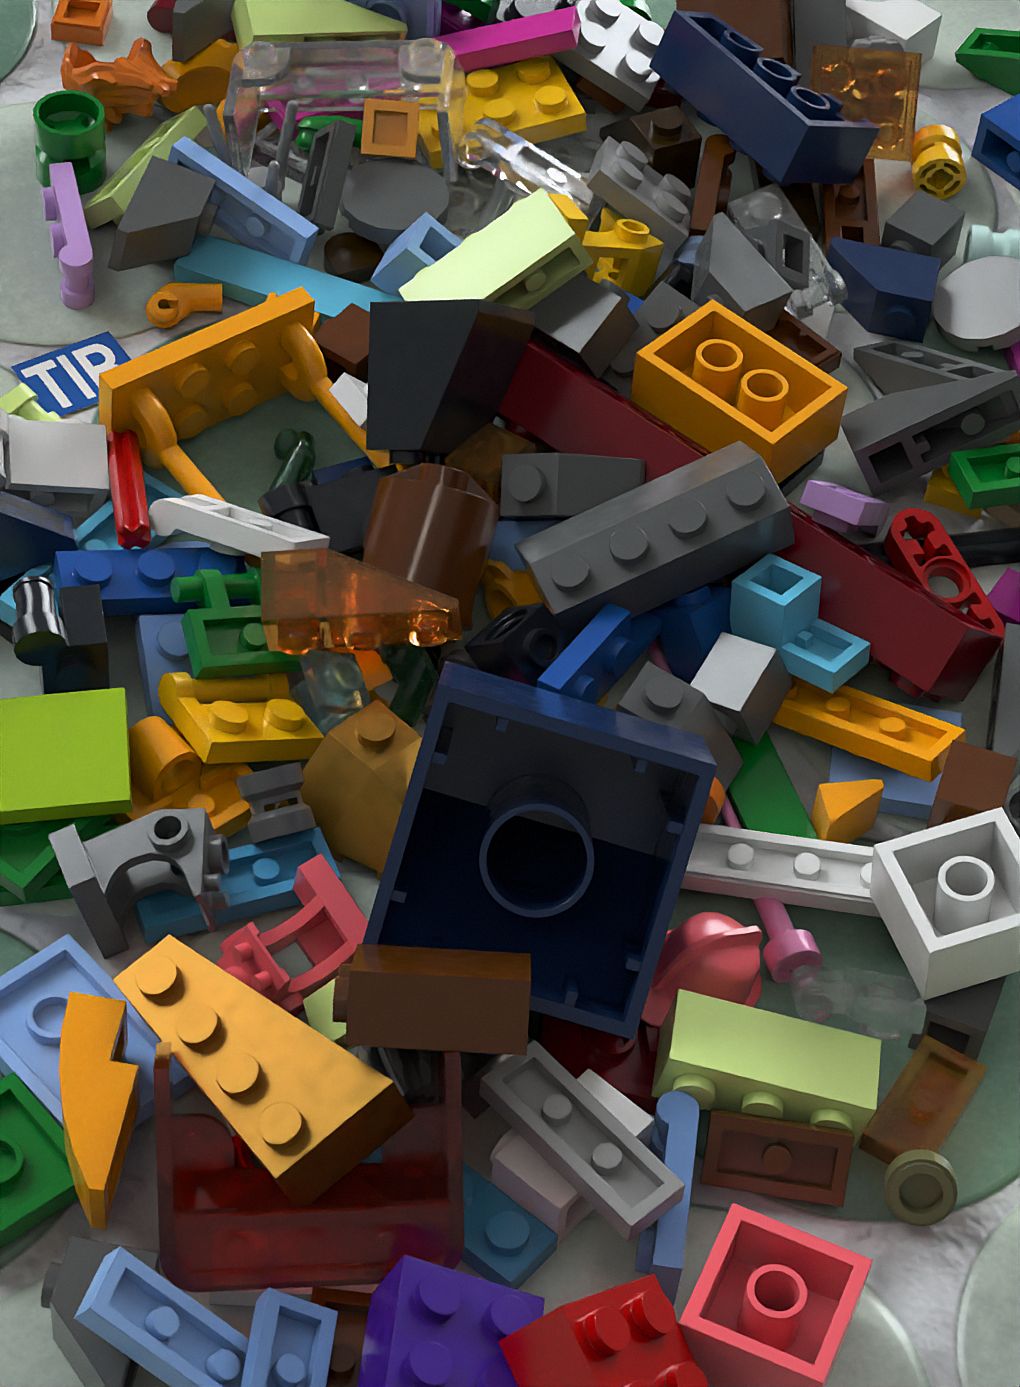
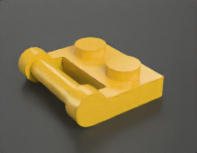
(239, 732)

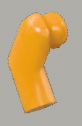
(178, 300)

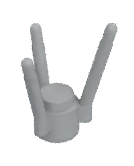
(268, 178)

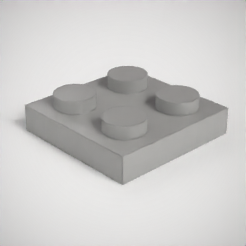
(615, 50)
(641, 193)

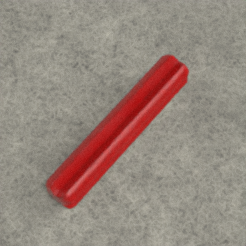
(128, 489)

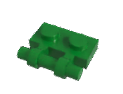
(227, 638)

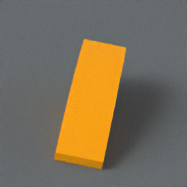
(96, 1099)

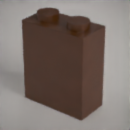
(435, 999)

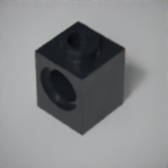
(519, 643)

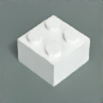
(952, 901)

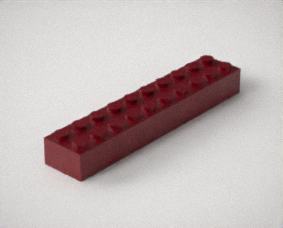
(910, 629)

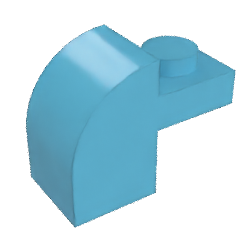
(779, 608)

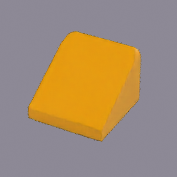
(846, 809)

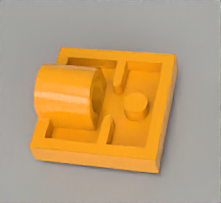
(173, 776)

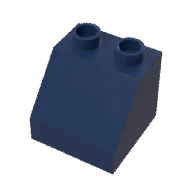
(545, 838)

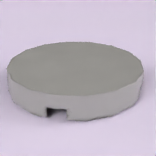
(980, 304)

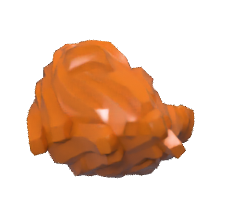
(120, 85)

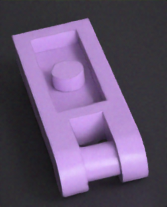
(69, 236)
(843, 508)

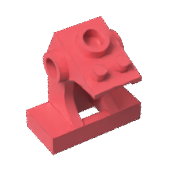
(323, 929)

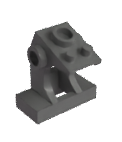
(139, 860)

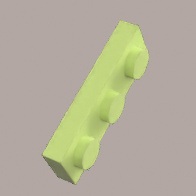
(115, 195)

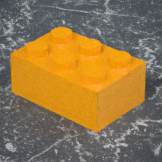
(735, 383)

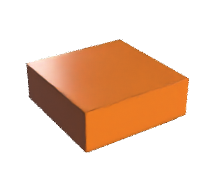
(82, 21)

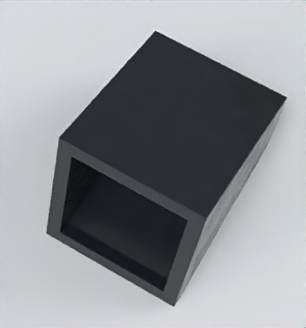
(438, 373)

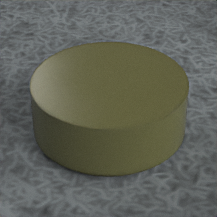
(920, 1187)

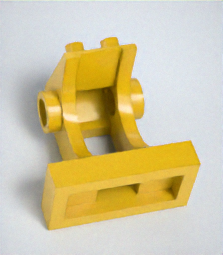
(619, 250)

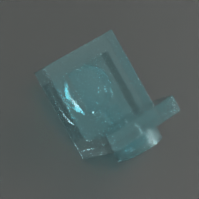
(331, 688)

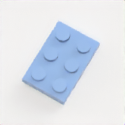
(32, 1020)

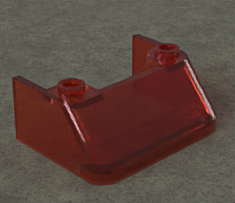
(244, 1233)

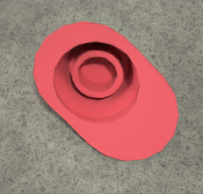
(707, 957)

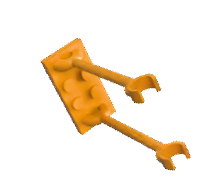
(225, 374)

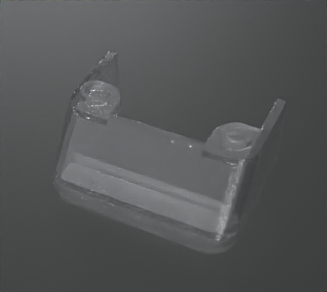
(339, 79)

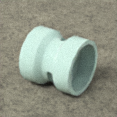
(983, 243)

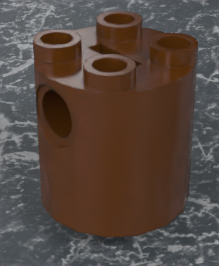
(433, 530)

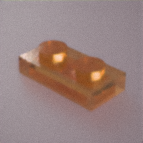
(923, 1102)

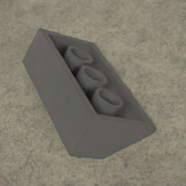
(660, 538)

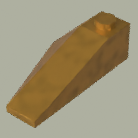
(360, 784)

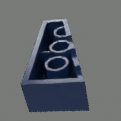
(759, 103)

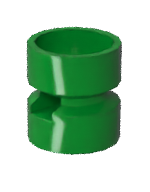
(71, 129)

